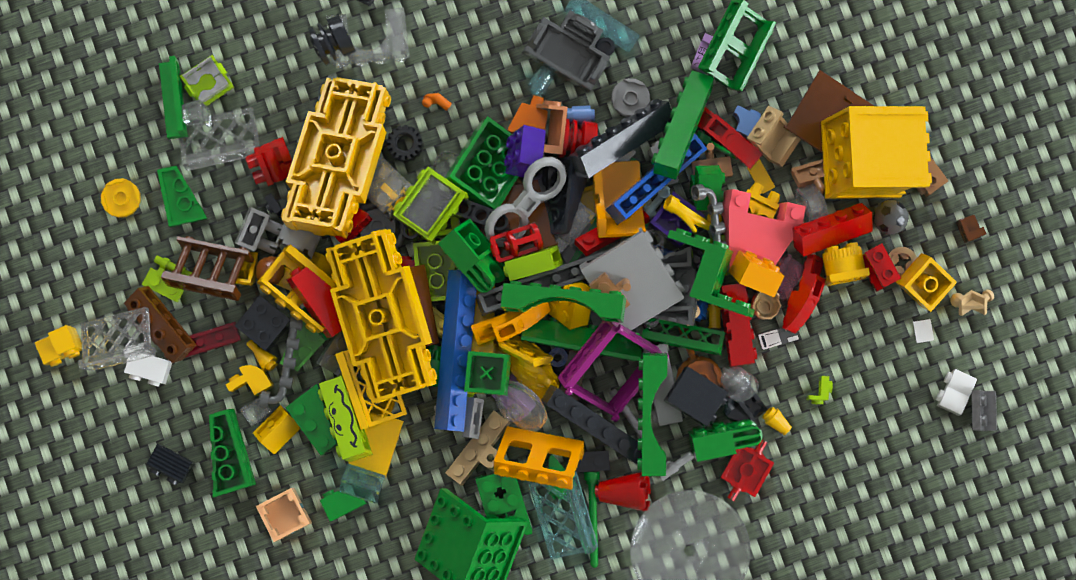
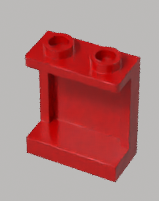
(880, 267)

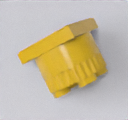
(844, 264)

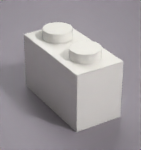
(150, 368)

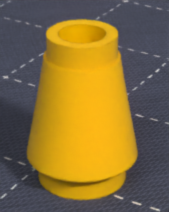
(776, 420)

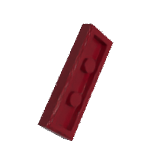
(215, 338)

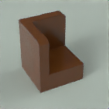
(970, 228)

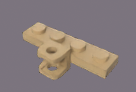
(479, 450)

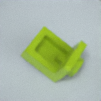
(824, 389)

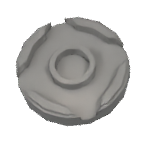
(630, 96)

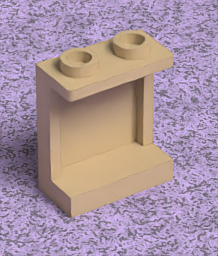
(771, 137)

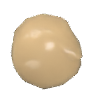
(765, 306)

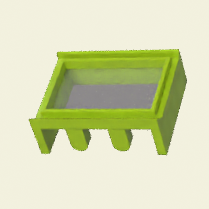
(429, 204)

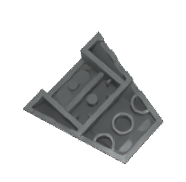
(684, 270)

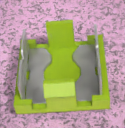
(207, 81)

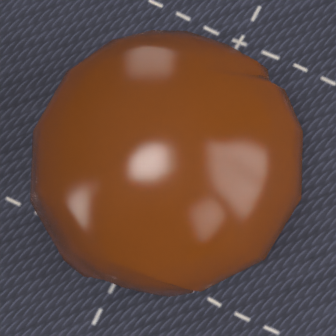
(264, 264)

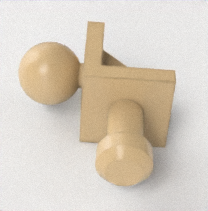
(971, 301)

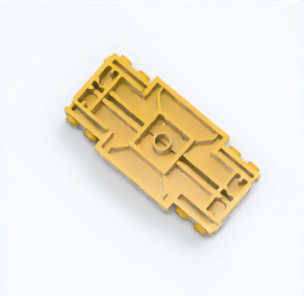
(336, 157)
(381, 315)

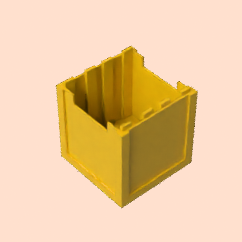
(875, 152)

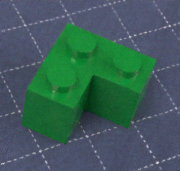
(711, 178)

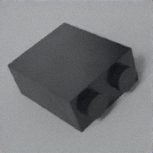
(696, 396)

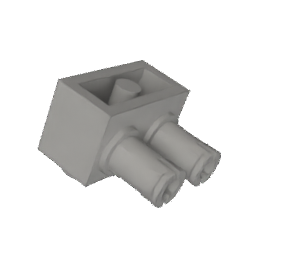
(252, 228)

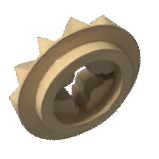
(905, 254)

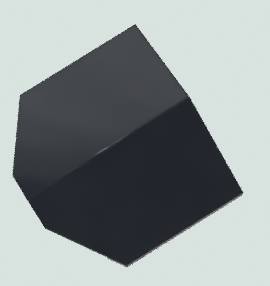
(743, 410)

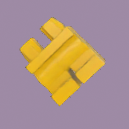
(760, 205)

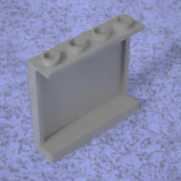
(650, 279)

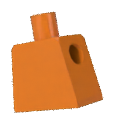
(529, 115)

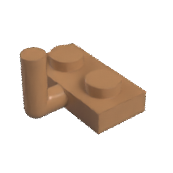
(723, 162)
(809, 174)
(605, 284)

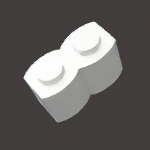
(956, 392)

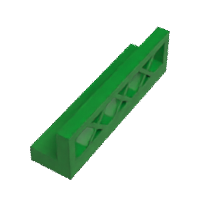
(172, 98)
(685, 343)

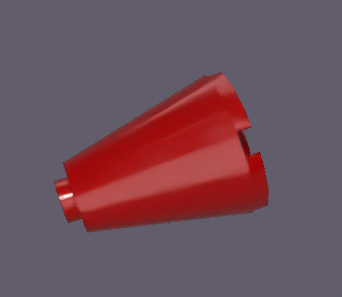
(625, 491)

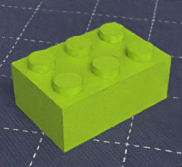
(436, 267)

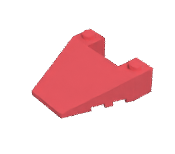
(756, 233)

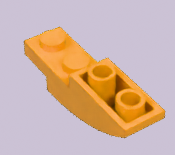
(508, 324)

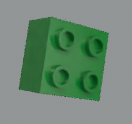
(487, 373)

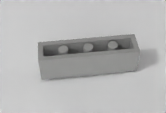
(664, 412)

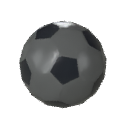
(890, 217)

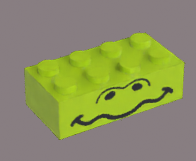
(345, 427)

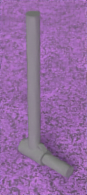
(671, 467)

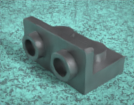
(328, 358)
(984, 410)

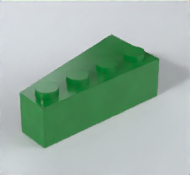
(228, 454)

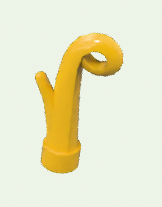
(674, 206)

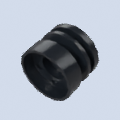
(331, 40)

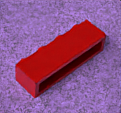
(832, 229)

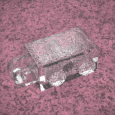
(581, 221)

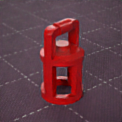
(512, 244)

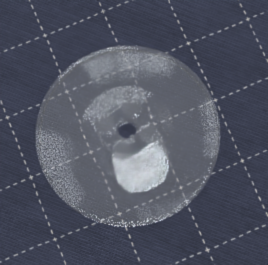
(692, 519)

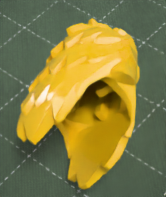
(535, 378)

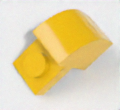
(254, 377)

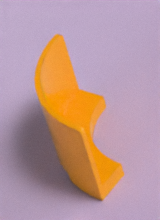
(609, 186)

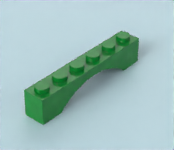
(523, 297)
(654, 371)

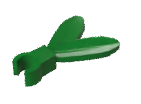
(706, 139)

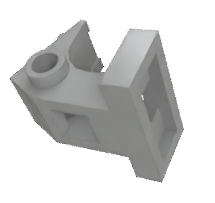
(472, 418)

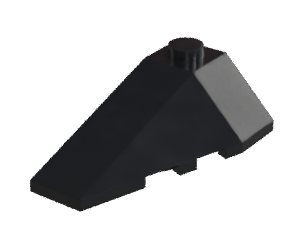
(566, 202)

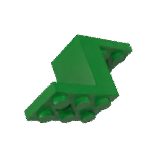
(711, 272)

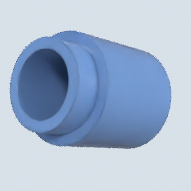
(581, 114)

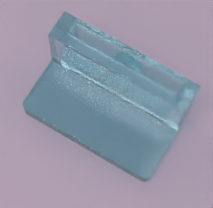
(362, 483)

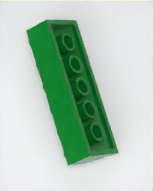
(557, 335)

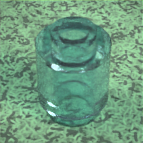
(540, 81)

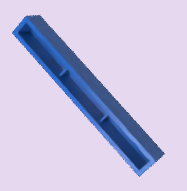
(454, 352)

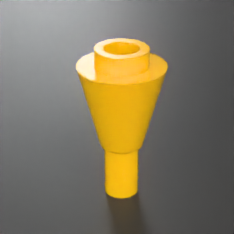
(265, 359)

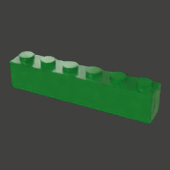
(683, 125)

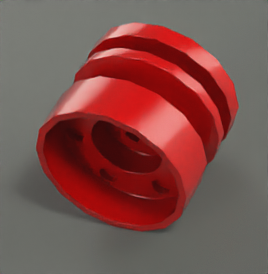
(577, 137)

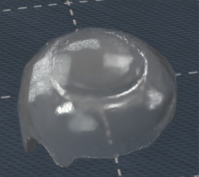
(444, 162)

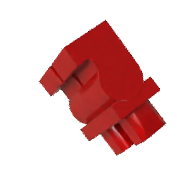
(273, 160)

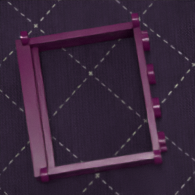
(587, 356)

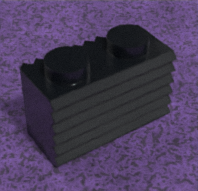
(170, 464)

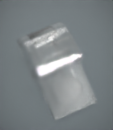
(814, 202)

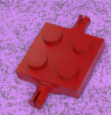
(747, 470)

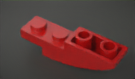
(729, 138)
(804, 301)

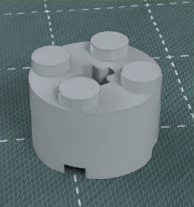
(302, 240)

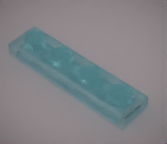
(613, 29)

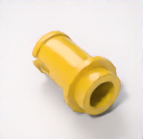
(714, 316)

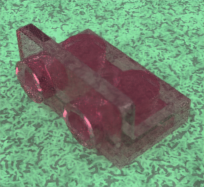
(792, 273)

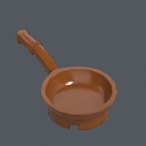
(701, 365)

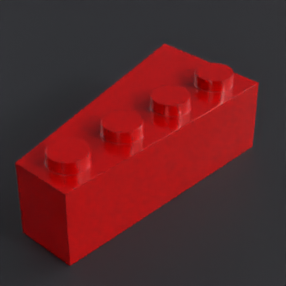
(738, 329)

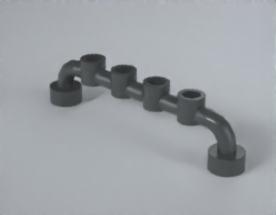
(714, 208)
(288, 363)

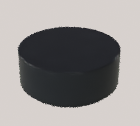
(606, 46)

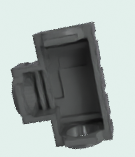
(569, 49)

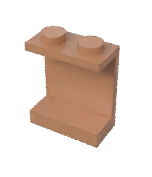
(556, 126)

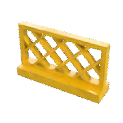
(357, 397)

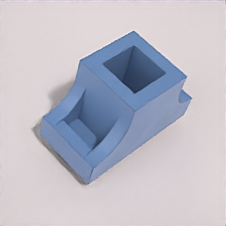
(746, 120)

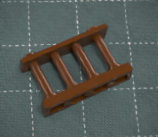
(210, 285)

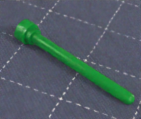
(592, 479)

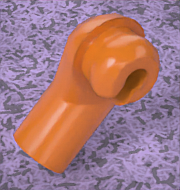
(436, 98)

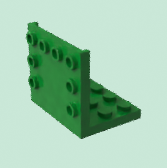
(466, 544)

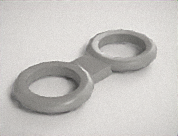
(528, 199)

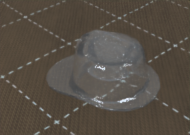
(739, 383)

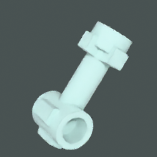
(662, 195)

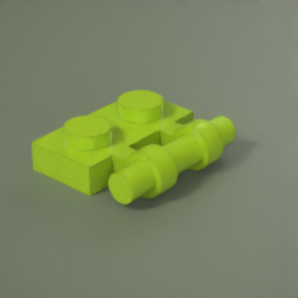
(154, 280)

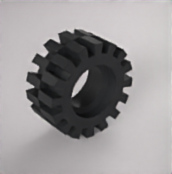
(400, 132)

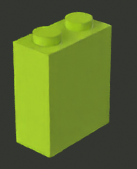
(533, 263)

